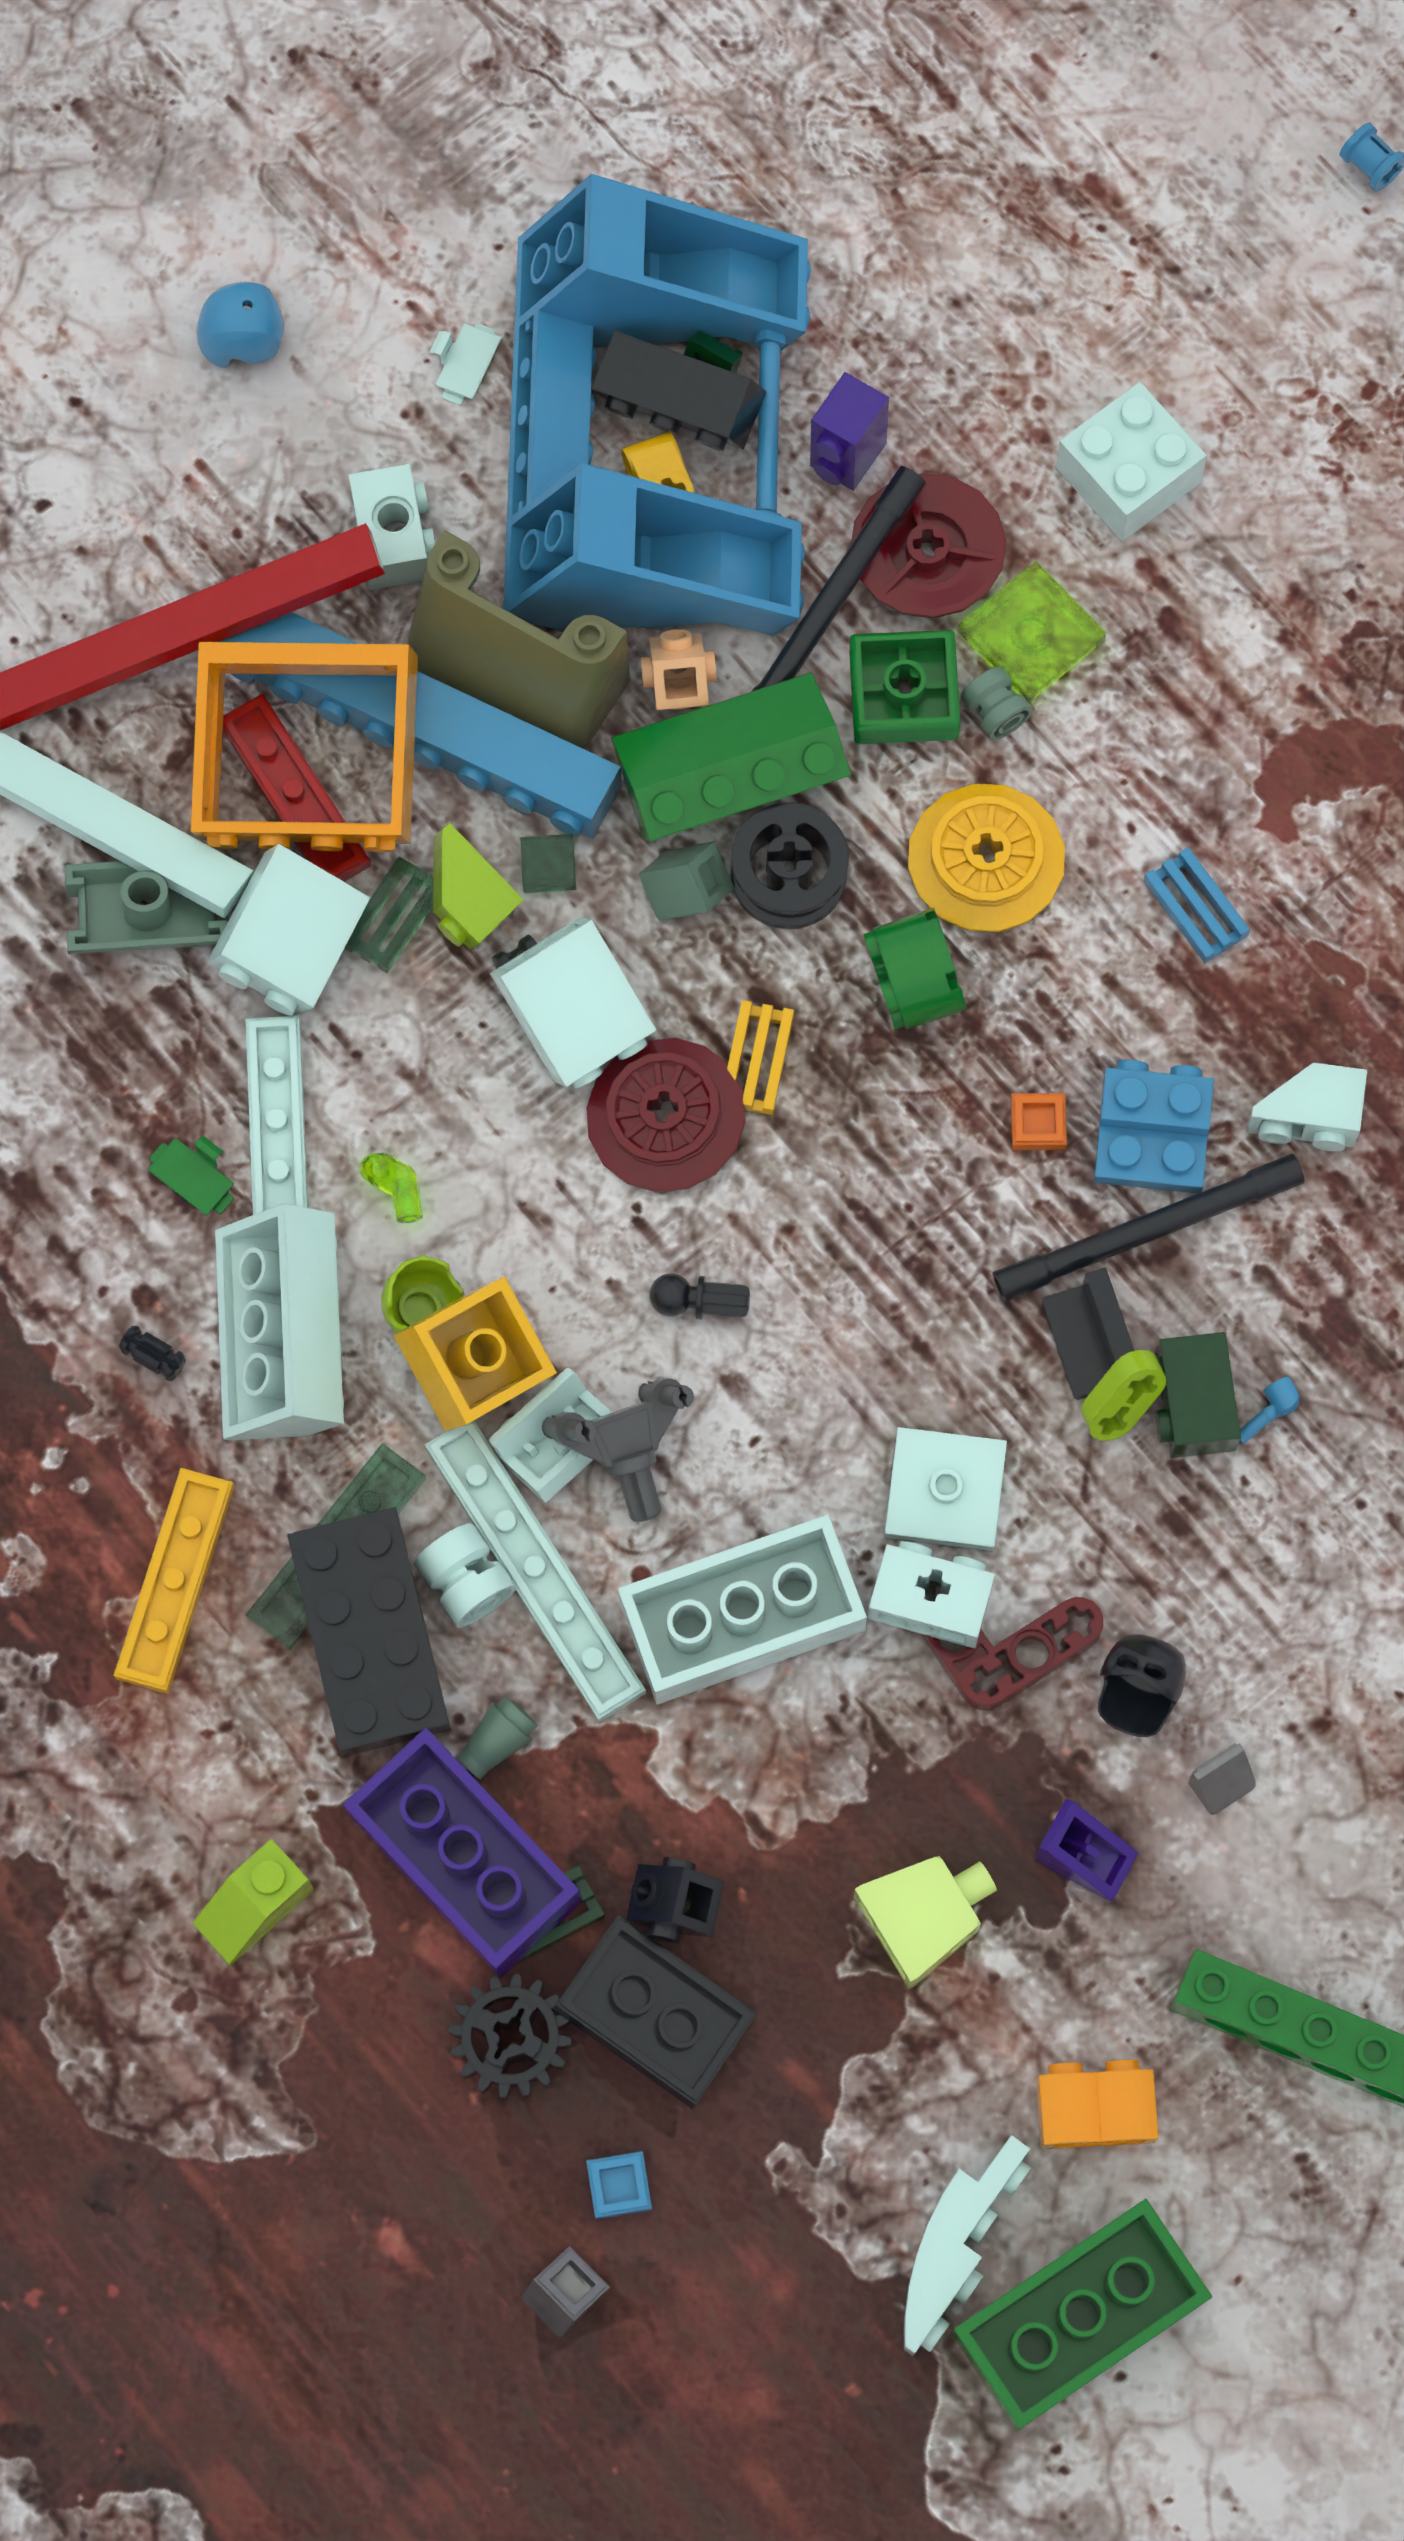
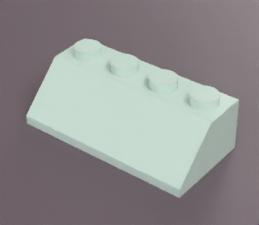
(279, 1324)

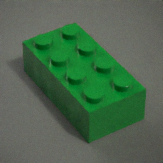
(1081, 2314)

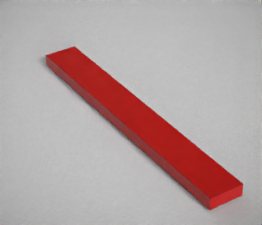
(182, 624)

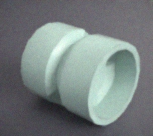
(461, 1570)

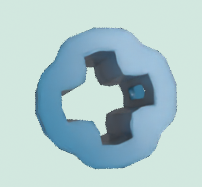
(1372, 157)

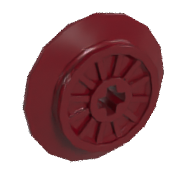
(966, 546)
(690, 1142)

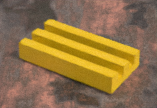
(765, 1015)

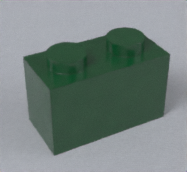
(1198, 1396)

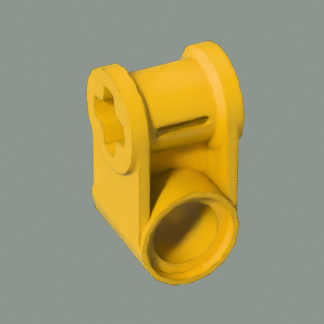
(657, 461)

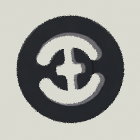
(791, 834)

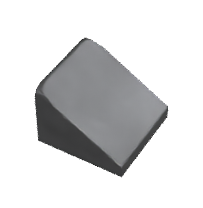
(1223, 1779)
(564, 2292)

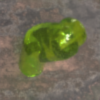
(396, 1180)

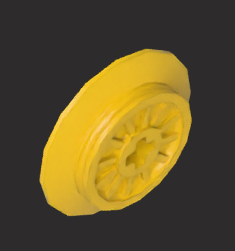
(957, 879)

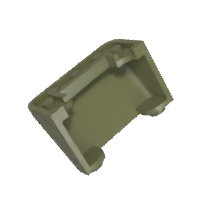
(509, 663)

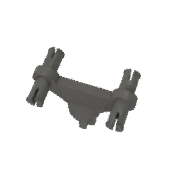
(626, 1440)

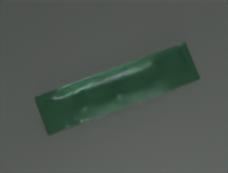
(380, 1485)

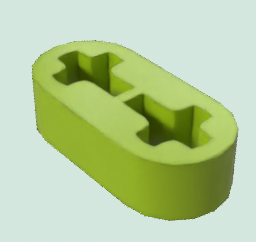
(1123, 1395)

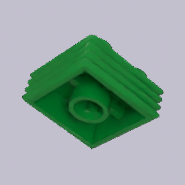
(930, 668)

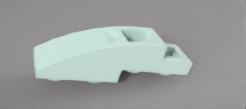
(943, 2262)

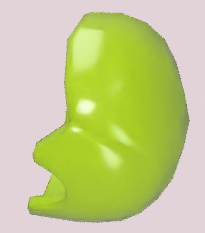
(417, 1290)

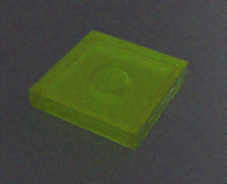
(1032, 631)

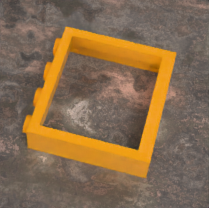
(224, 658)

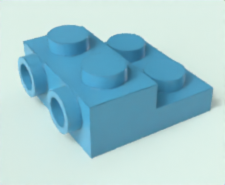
(1153, 1127)

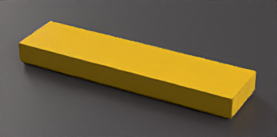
(174, 1581)

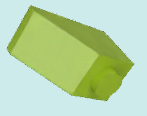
(467, 890)
(252, 1901)

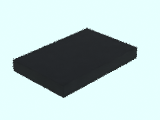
(655, 2011)

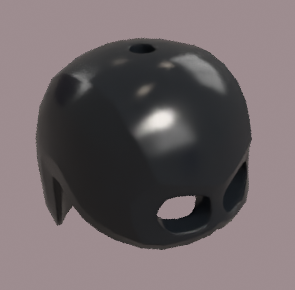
(1141, 1684)

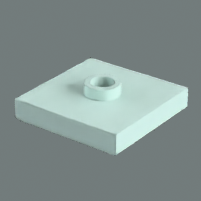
(945, 1489)

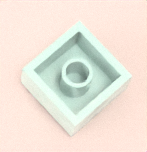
(1131, 461)

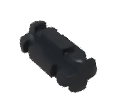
(152, 1353)

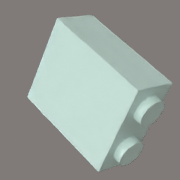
(288, 931)
(574, 1003)

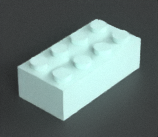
(742, 1609)

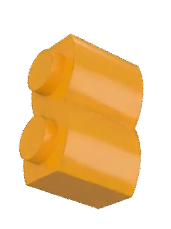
(1096, 2106)

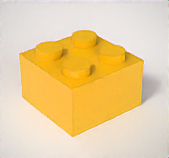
(475, 1354)

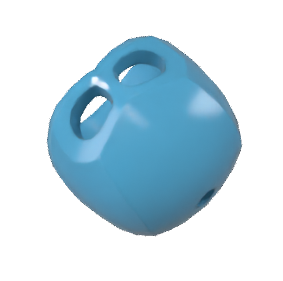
(233, 332)

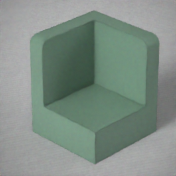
(686, 881)

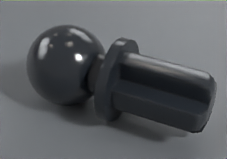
(673, 1296)

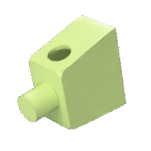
(924, 1913)

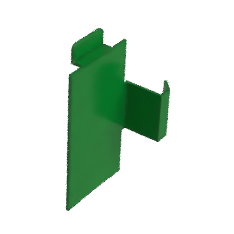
(193, 1174)

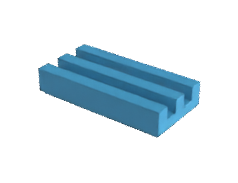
(1211, 891)

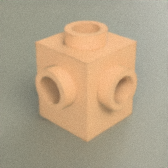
(678, 670)

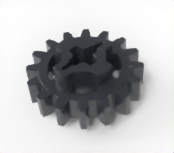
(489, 2024)

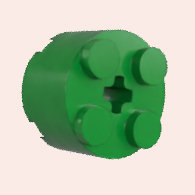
(915, 970)

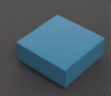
(619, 2185)

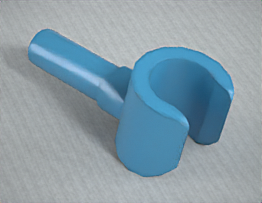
(1283, 1401)

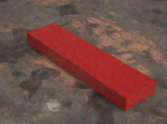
(288, 781)

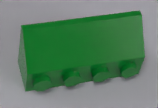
(730, 756)

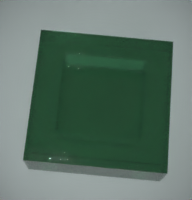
(548, 863)

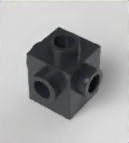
(674, 1900)

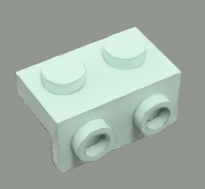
(531, 1455)

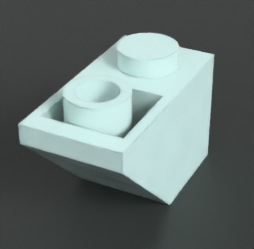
(1314, 1106)

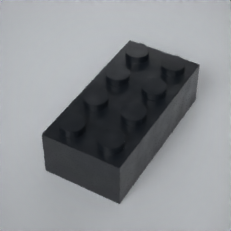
(368, 1631)

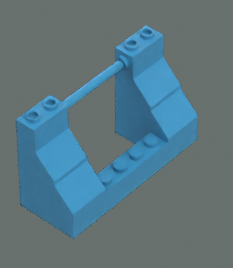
(607, 539)

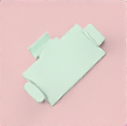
(464, 360)

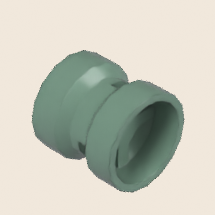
(998, 705)

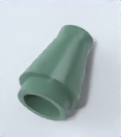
(498, 1736)

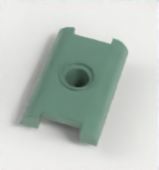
(116, 922)

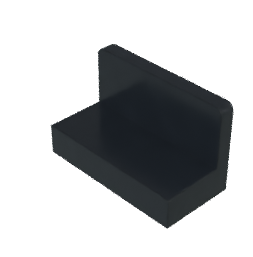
(1087, 1331)

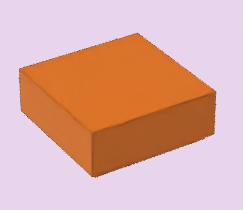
(1038, 1121)

